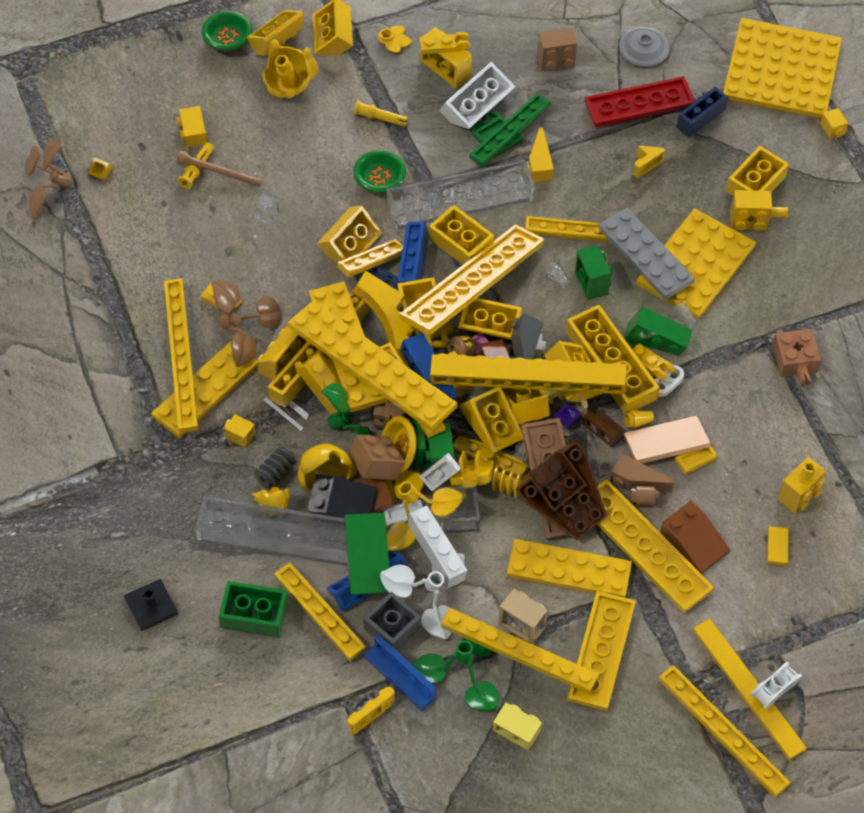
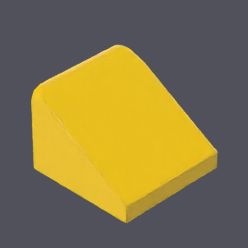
(100, 169)

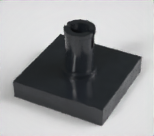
(150, 604)

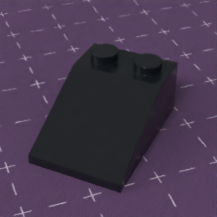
(341, 497)

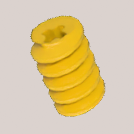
(504, 482)

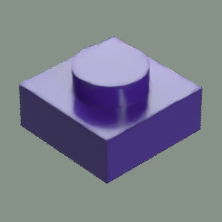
(568, 416)

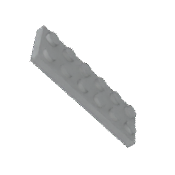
(646, 253)

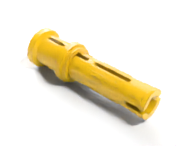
(372, 112)
(193, 172)

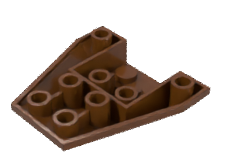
(564, 491)

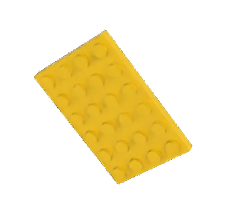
(709, 254)

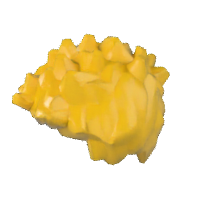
(273, 498)

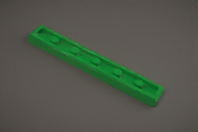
(509, 129)

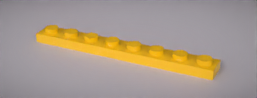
(519, 650)

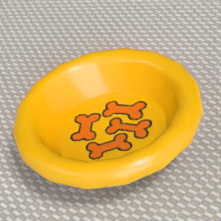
(404, 438)

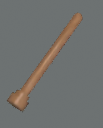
(184, 158)

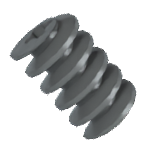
(273, 466)

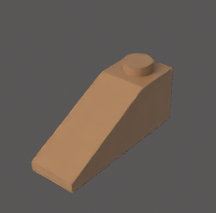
(632, 473)

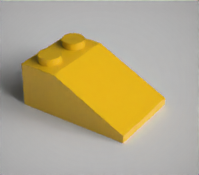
(528, 404)
(492, 419)

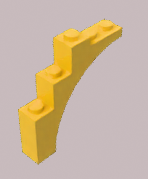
(385, 303)

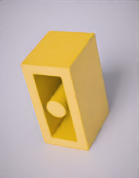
(192, 126)

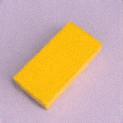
(696, 459)
(777, 546)

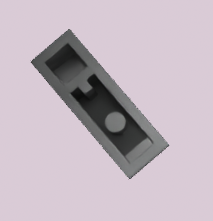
(525, 336)

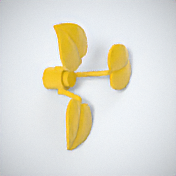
(408, 488)

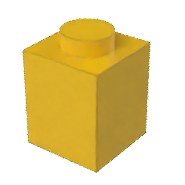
(834, 123)
(239, 430)

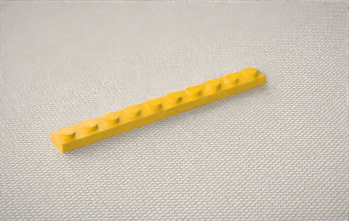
(181, 356)

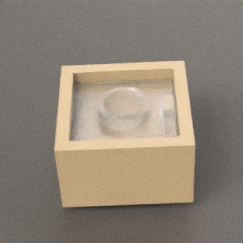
(522, 616)

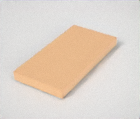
(667, 440)

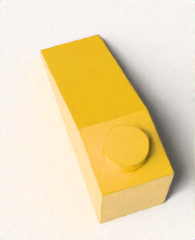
(540, 160)

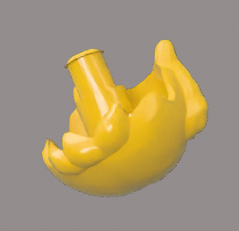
(288, 70)

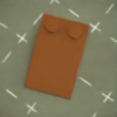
(694, 536)

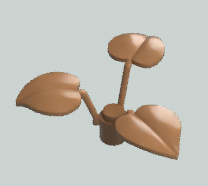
(56, 176)
(269, 314)

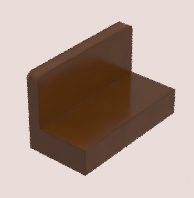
(604, 427)

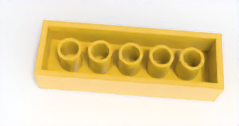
(607, 345)

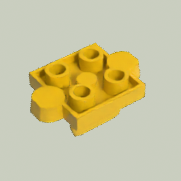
(473, 472)

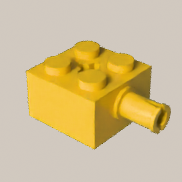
(753, 210)
(802, 485)

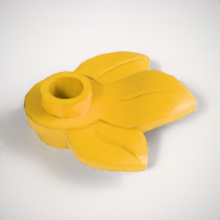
(394, 38)

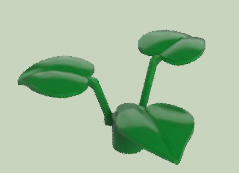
(338, 397)
(481, 696)

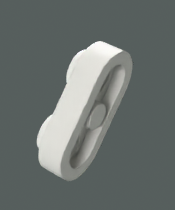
(670, 383)

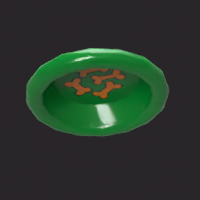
(226, 31)
(379, 170)

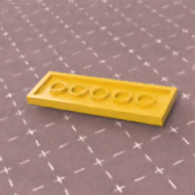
(211, 385)
(568, 568)
(603, 647)

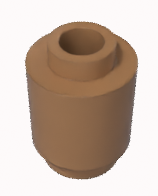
(644, 495)

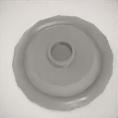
(644, 47)

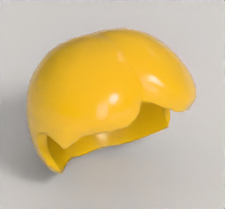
(324, 460)

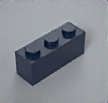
(702, 112)

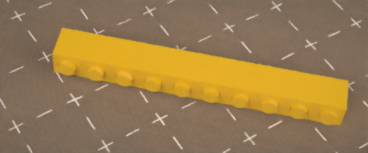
(528, 374)

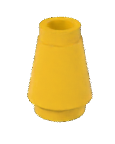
(637, 418)

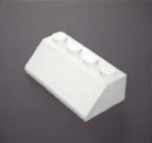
(477, 97)

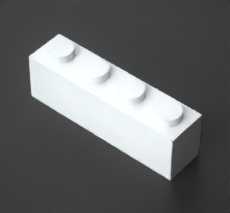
(437, 546)

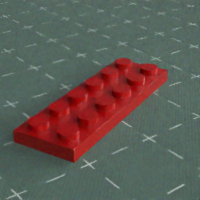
(639, 101)

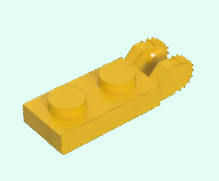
(444, 43)
(653, 362)
(371, 710)

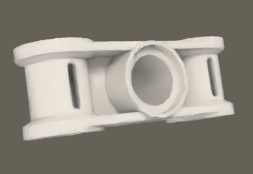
(776, 685)

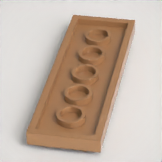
(540, 442)

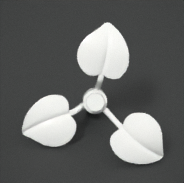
(400, 581)

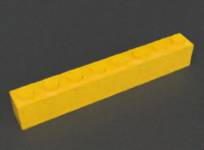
(288, 381)

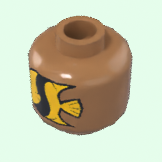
(462, 345)

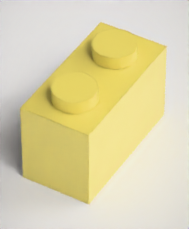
(517, 725)

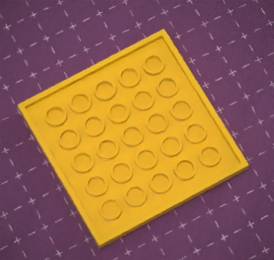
(782, 68)

